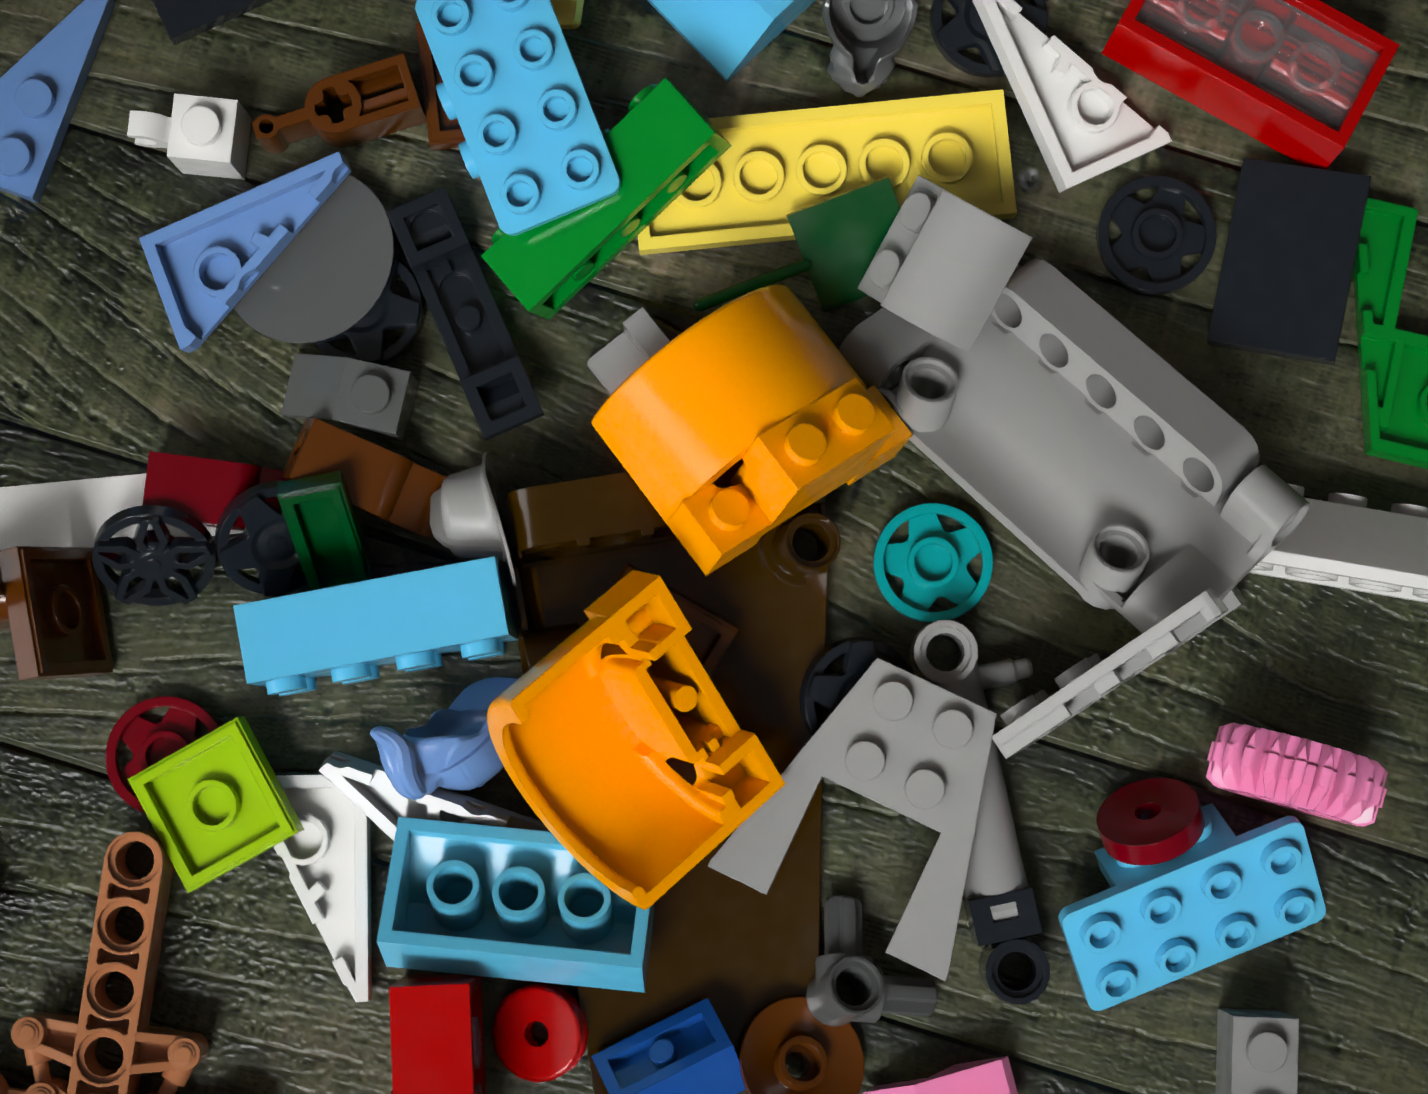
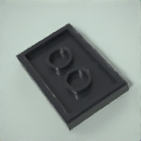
(1289, 261)

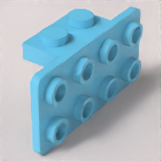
(519, 108)
(1191, 909)

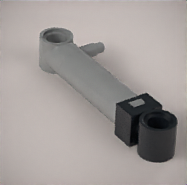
(996, 888)

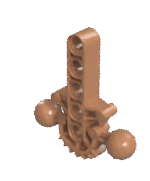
(144, 1046)

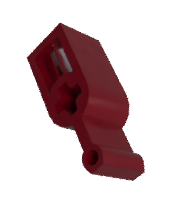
(202, 485)

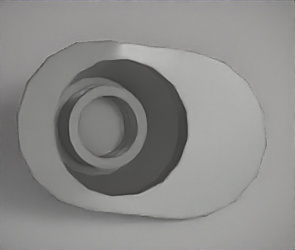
(468, 515)

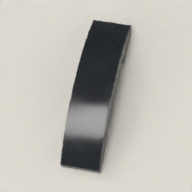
(465, 313)

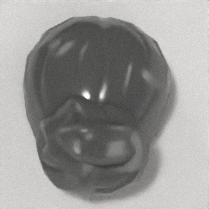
(866, 40)

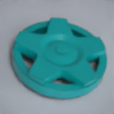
(932, 562)

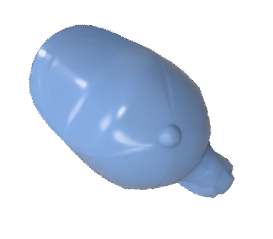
(448, 750)

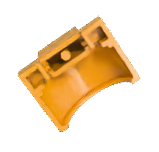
(754, 388)
(593, 736)

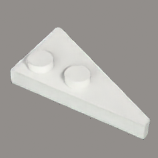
(1071, 113)
(333, 874)

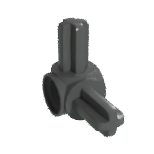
(871, 989)

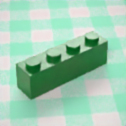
(657, 155)

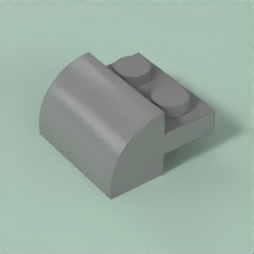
(944, 264)

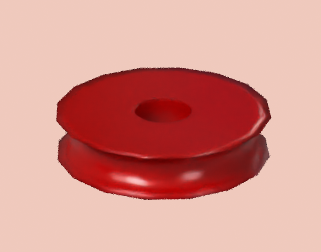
(514, 1037)

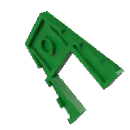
(1390, 359)

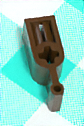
(376, 102)
(376, 477)

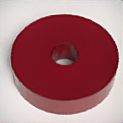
(1150, 821)

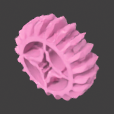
(1297, 774)

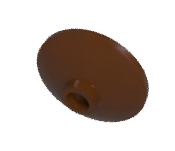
(828, 1054)

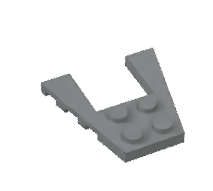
(1095, 678)
(909, 752)

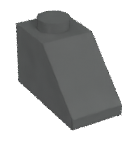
(351, 395)

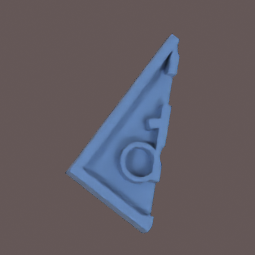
(42, 96)
(221, 252)

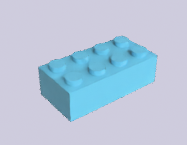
(376, 623)

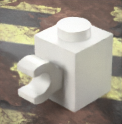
(200, 137)

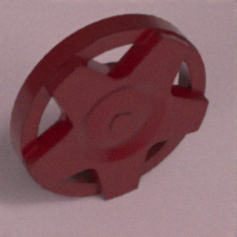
(152, 741)

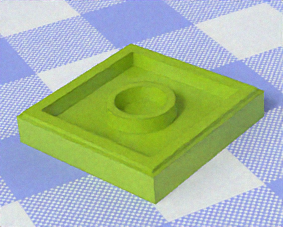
(216, 804)

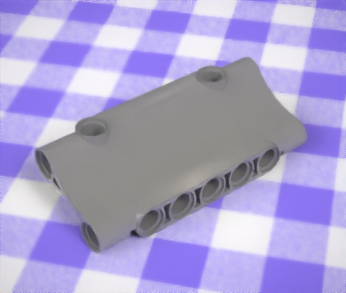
(1085, 446)

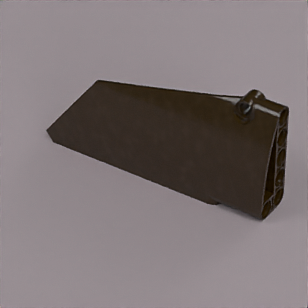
(708, 929)

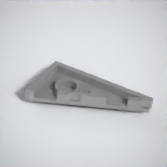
(375, 796)

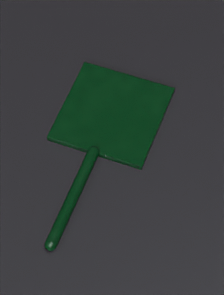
(835, 243)

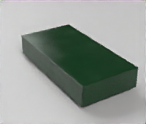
(325, 530)

